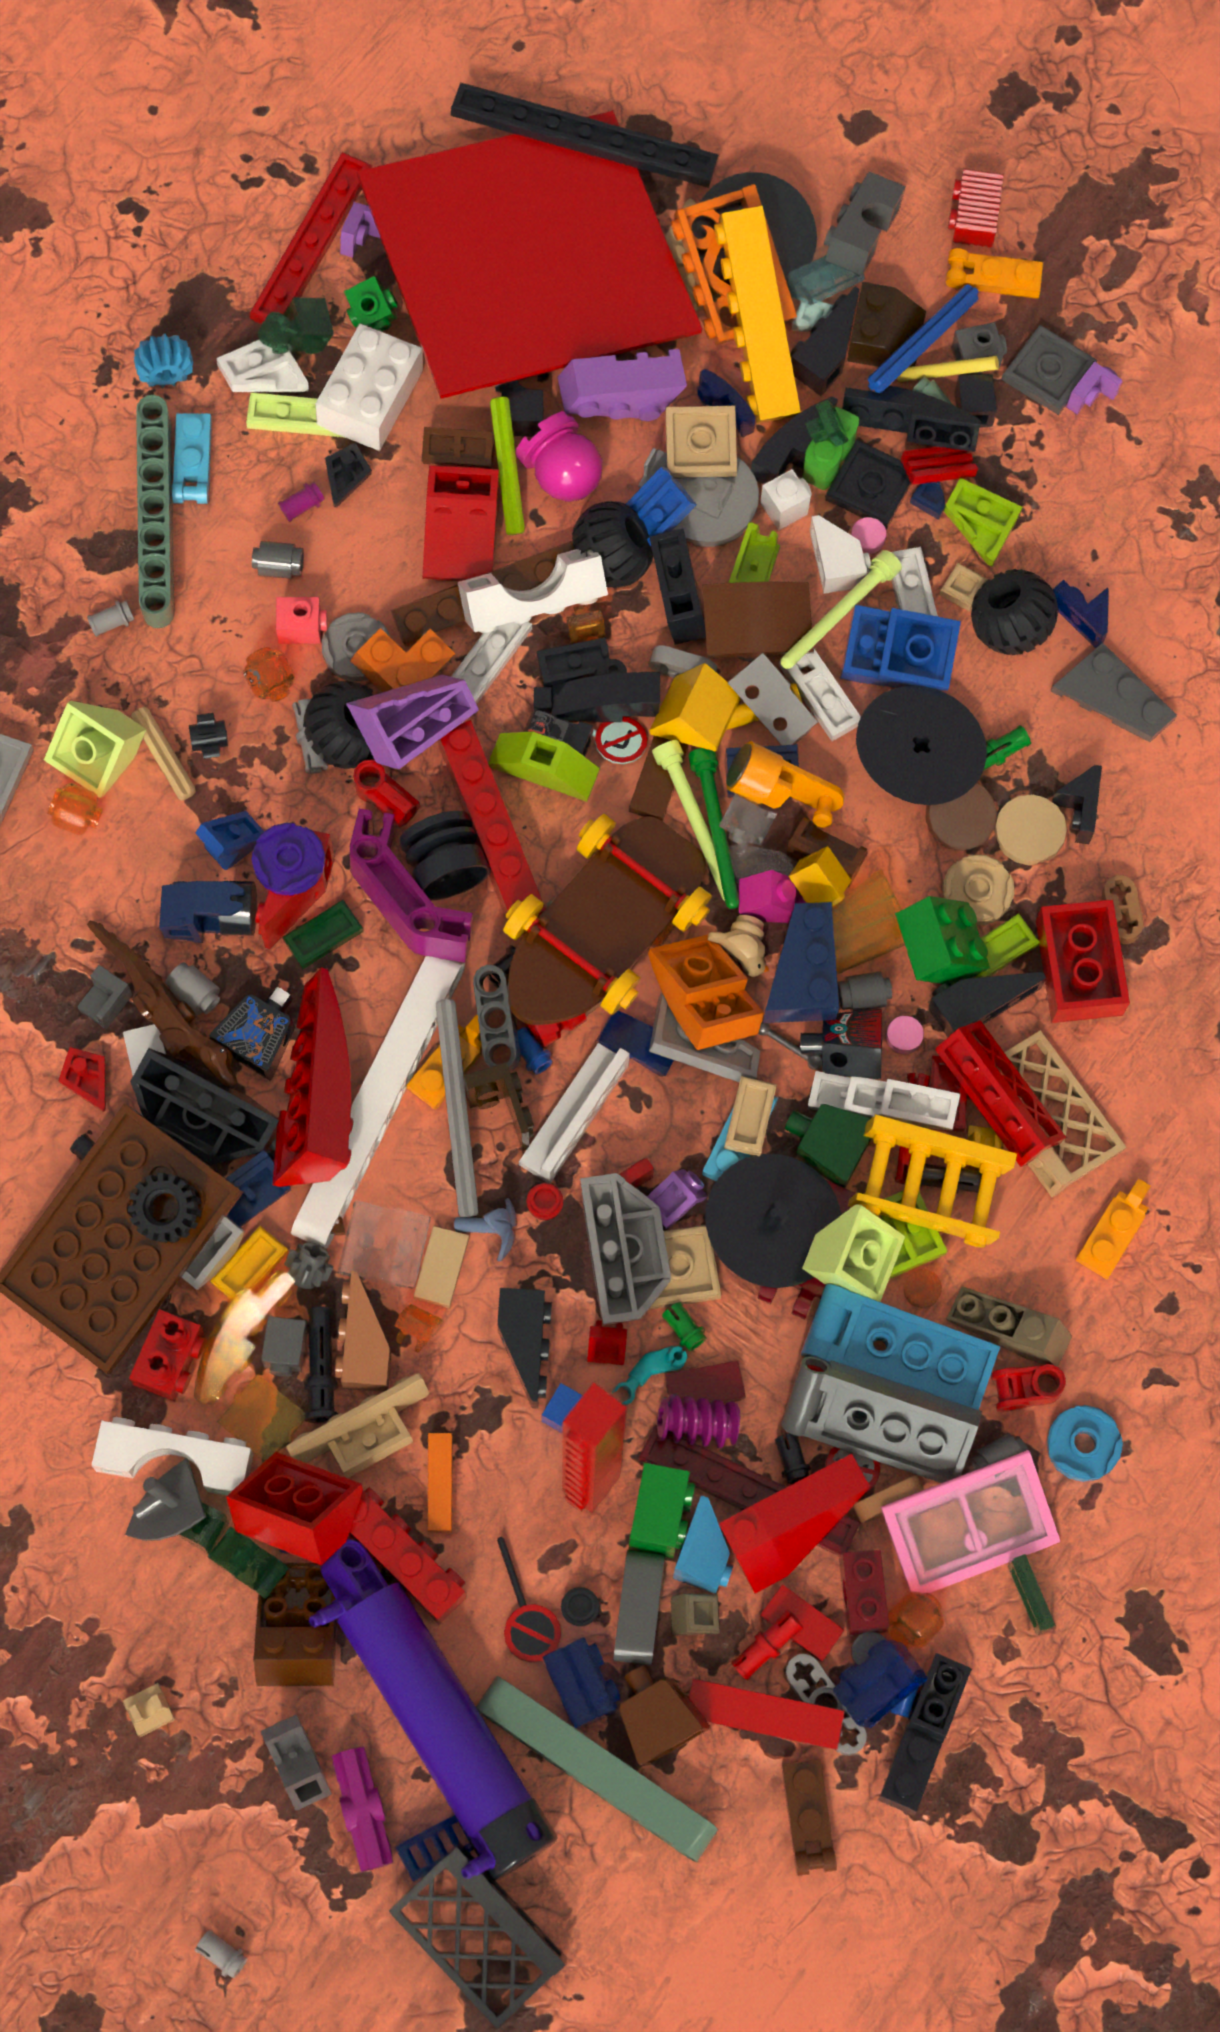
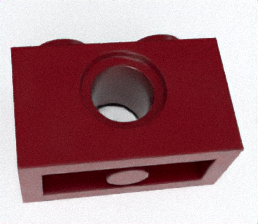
(864, 1592)

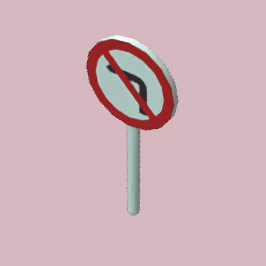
(621, 741)

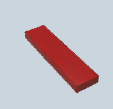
(768, 1714)

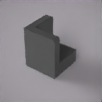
(105, 997)

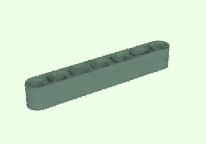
(158, 525)
(597, 1769)

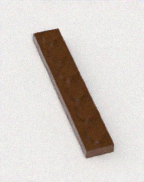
(445, 607)

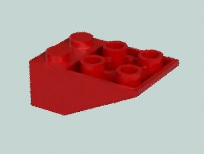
(460, 522)
(283, 911)

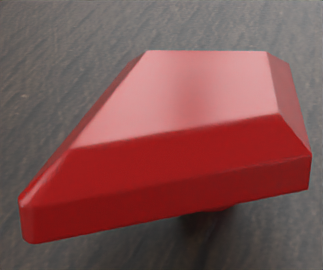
(85, 1076)

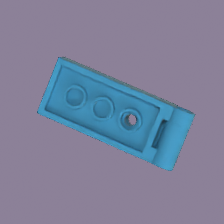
(916, 1349)

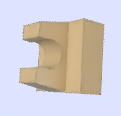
(148, 1710)

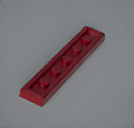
(732, 1482)

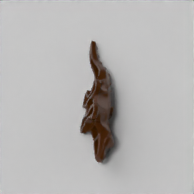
(169, 1016)

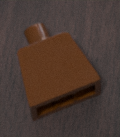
(658, 1717)

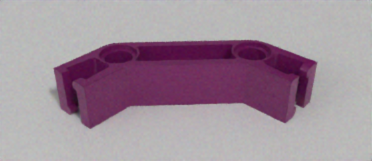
(402, 898)

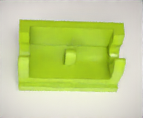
(755, 556)

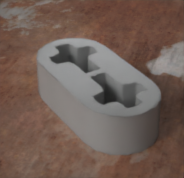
(674, 661)

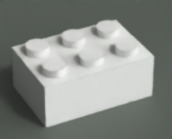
(369, 387)

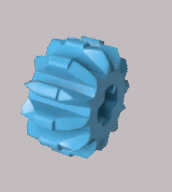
(163, 360)

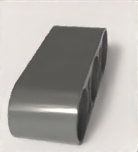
(487, 1003)
(639, 1607)

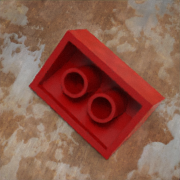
(295, 1507)

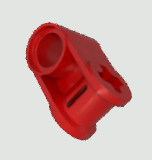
(1025, 1386)

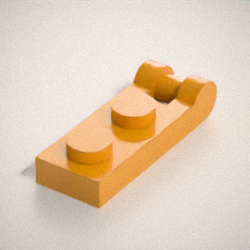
(994, 274)

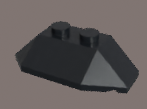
(199, 1110)

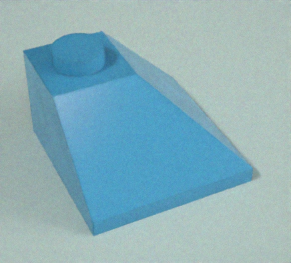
(704, 1552)

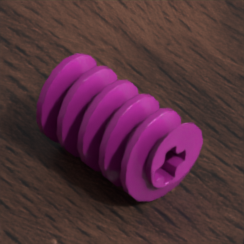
(698, 1419)

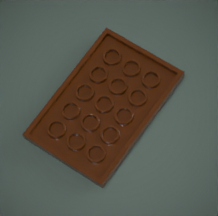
(85, 1262)

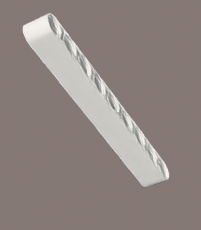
(380, 1096)

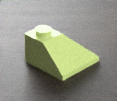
(94, 745)
(855, 1253)

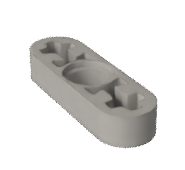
(815, 1675)

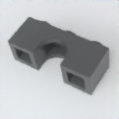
(855, 238)

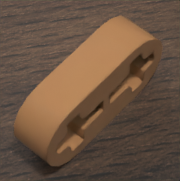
(1130, 907)
(871, 1507)

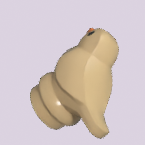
(744, 944)

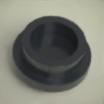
(580, 1606)

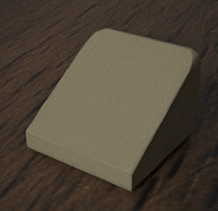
(694, 1614)

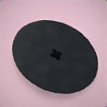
(786, 214)
(939, 761)
(782, 1196)

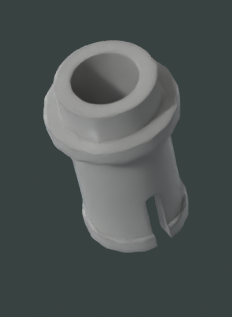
(111, 618)
(221, 1954)

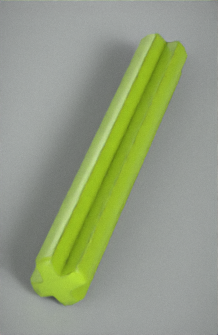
(507, 465)

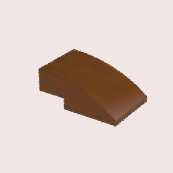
(755, 618)

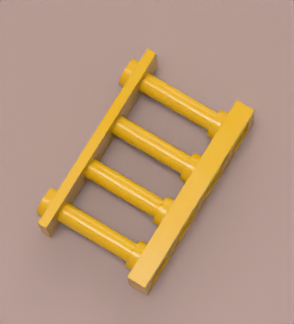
(956, 1154)

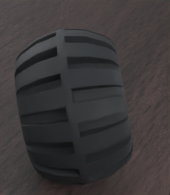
(618, 538)
(1014, 612)
(333, 726)

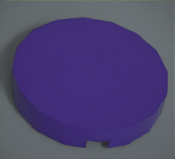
(288, 859)

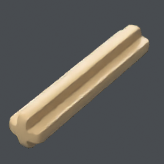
(164, 754)

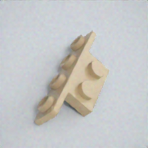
(364, 1432)

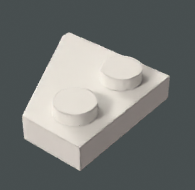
(260, 370)

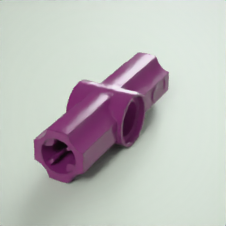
(362, 1809)

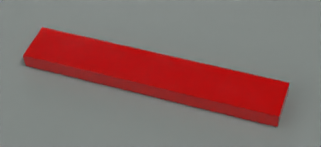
(311, 238)

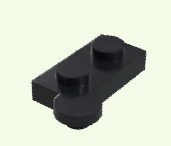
(577, 662)

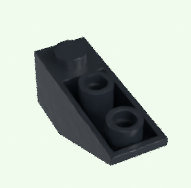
(823, 354)
(521, 1331)

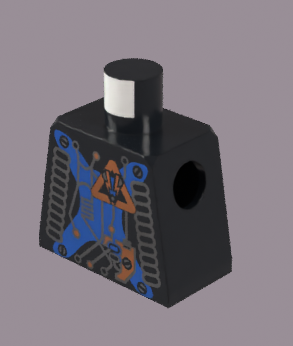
(257, 1032)

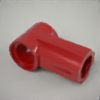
(386, 794)

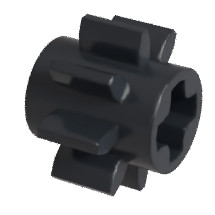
(208, 735)

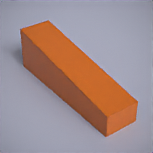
(440, 1482)

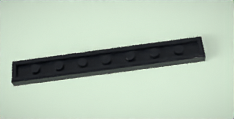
(584, 135)

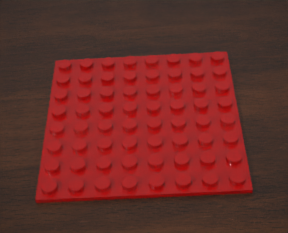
(525, 259)

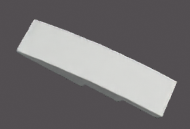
(890, 1099)

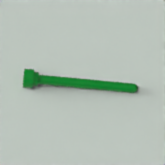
(704, 765)

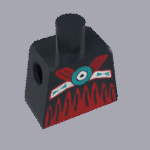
(848, 1044)

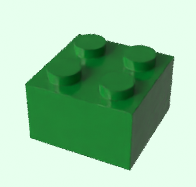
(942, 940)
(659, 1509)

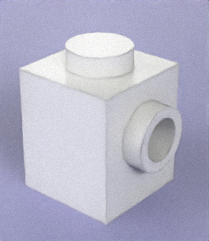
(786, 499)

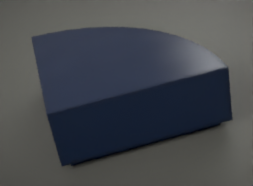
(929, 498)

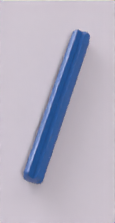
(923, 338)

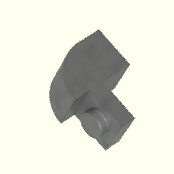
(296, 1762)

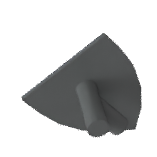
(168, 1506)

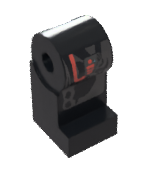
(576, 735)

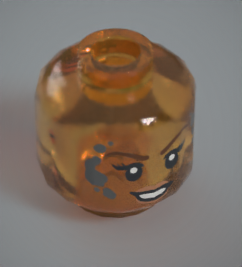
(269, 674)

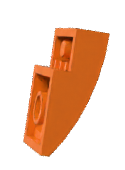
(705, 992)

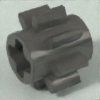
(309, 1265)

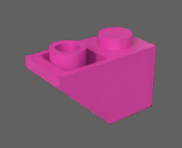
(768, 897)

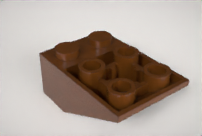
(286, 1644)

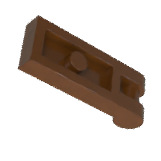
(808, 1815)

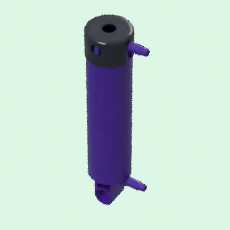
(435, 1714)

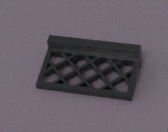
(504, 1911)

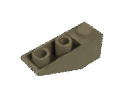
(1011, 1326)

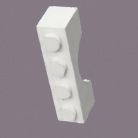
(572, 581)
(126, 1449)

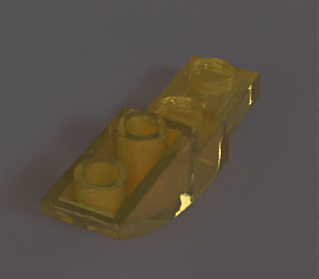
(227, 1347)

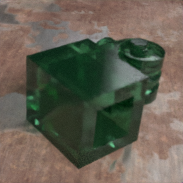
(301, 328)

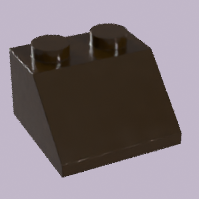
(882, 324)

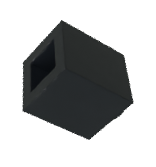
(977, 396)

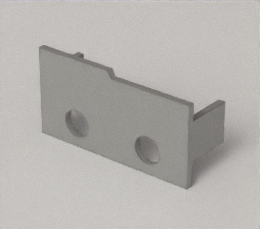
(707, 501)
(773, 700)

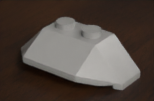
(624, 1247)

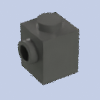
(978, 343)
(284, 1345)

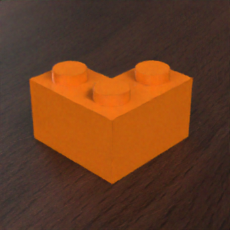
(393, 668)

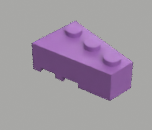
(622, 388)
(412, 717)

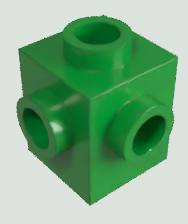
(369, 294)

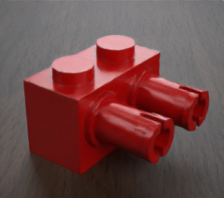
(168, 1356)

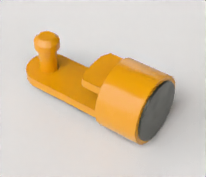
(770, 780)

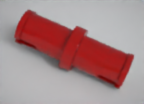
(767, 1644)

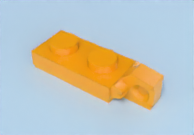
(429, 1080)
(1115, 1231)

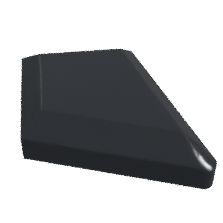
(346, 472)

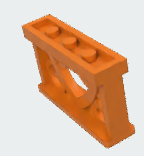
(703, 272)

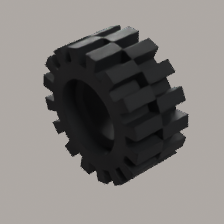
(142, 1207)

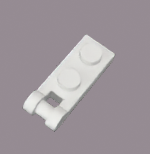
(823, 696)

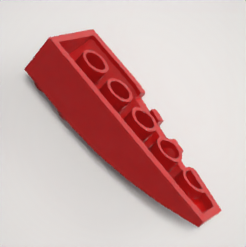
(318, 1118)

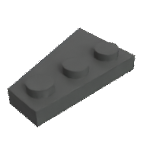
(1112, 689)

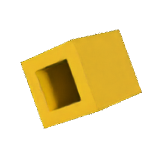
(820, 878)

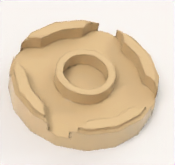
(1030, 829)
(982, 884)

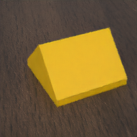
(696, 709)

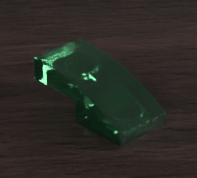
(248, 1562)

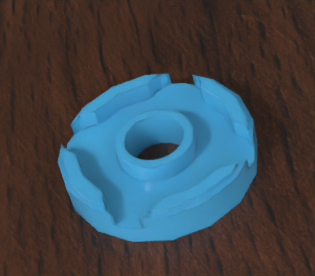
(1068, 1458)

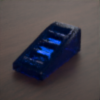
(418, 1840)

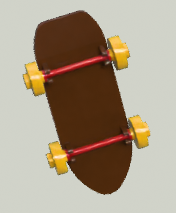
(603, 920)

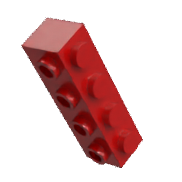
(405, 1560)

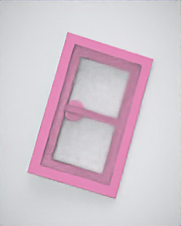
(970, 1524)

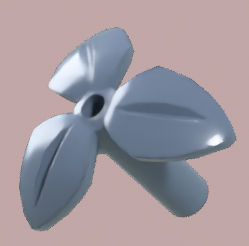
(496, 1221)

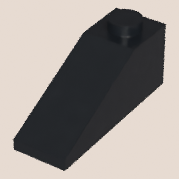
(678, 586)
(980, 998)

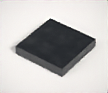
(870, 484)

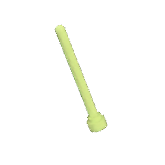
(883, 568)
(670, 758)

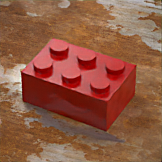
(1082, 961)

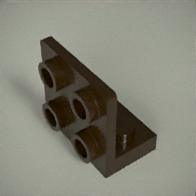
(495, 1083)

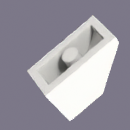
(837, 556)

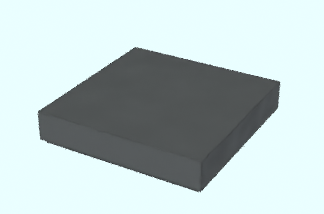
(1048, 369)

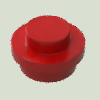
(544, 1201)

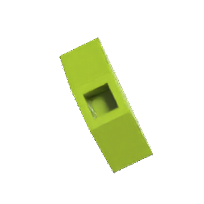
(544, 763)

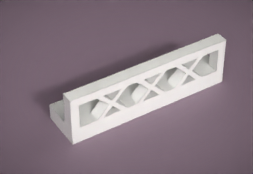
(574, 1112)

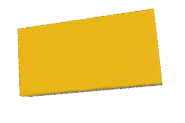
(250, 1264)

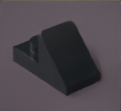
(1082, 797)

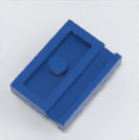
(661, 503)

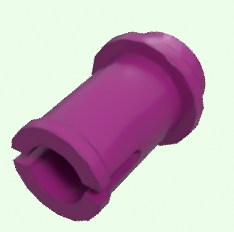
(301, 501)

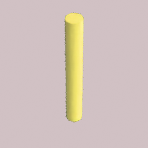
(949, 368)

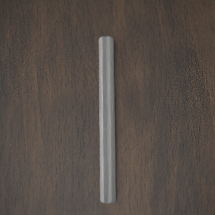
(457, 1108)

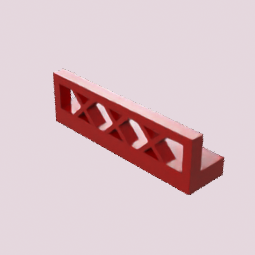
(997, 1093)

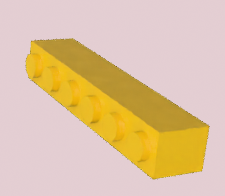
(758, 314)

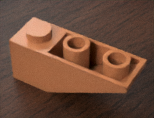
(366, 1350)

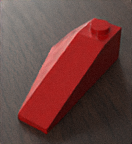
(788, 1525)

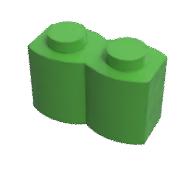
(824, 458)

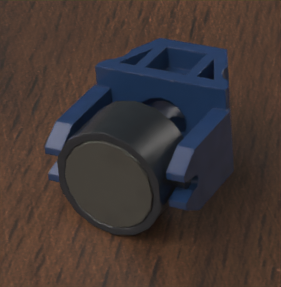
(207, 907)

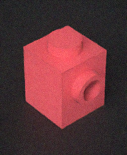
(300, 620)

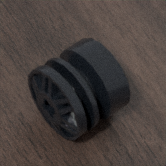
(445, 854)

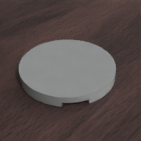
(734, 518)

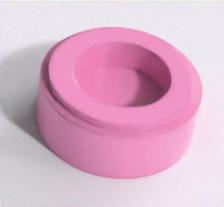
(870, 533)
(904, 1034)

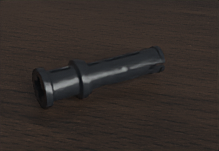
(322, 1386)

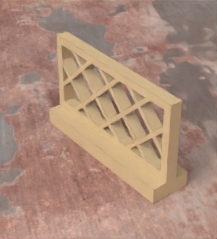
(1049, 1164)

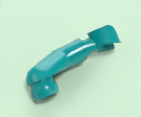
(650, 1364)

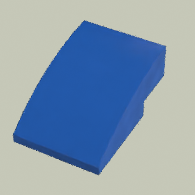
(900, 648)

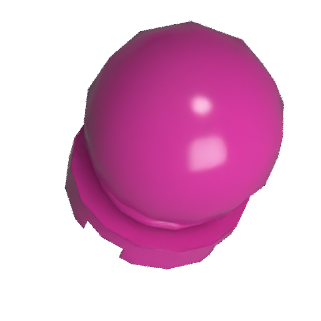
(563, 461)

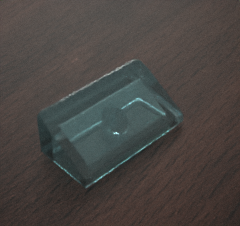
(820, 280)

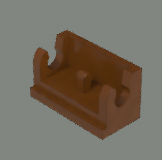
(458, 447)
(810, 839)

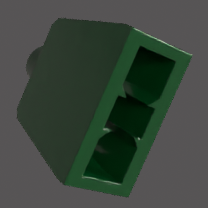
(830, 1141)

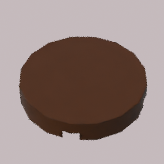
(963, 821)

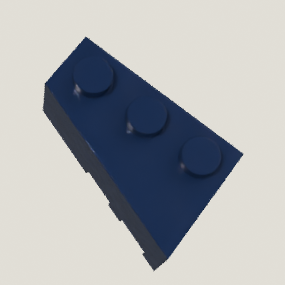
(806, 972)

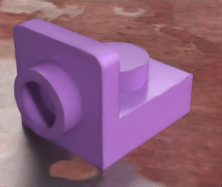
(356, 228)
(1095, 381)
(677, 1195)

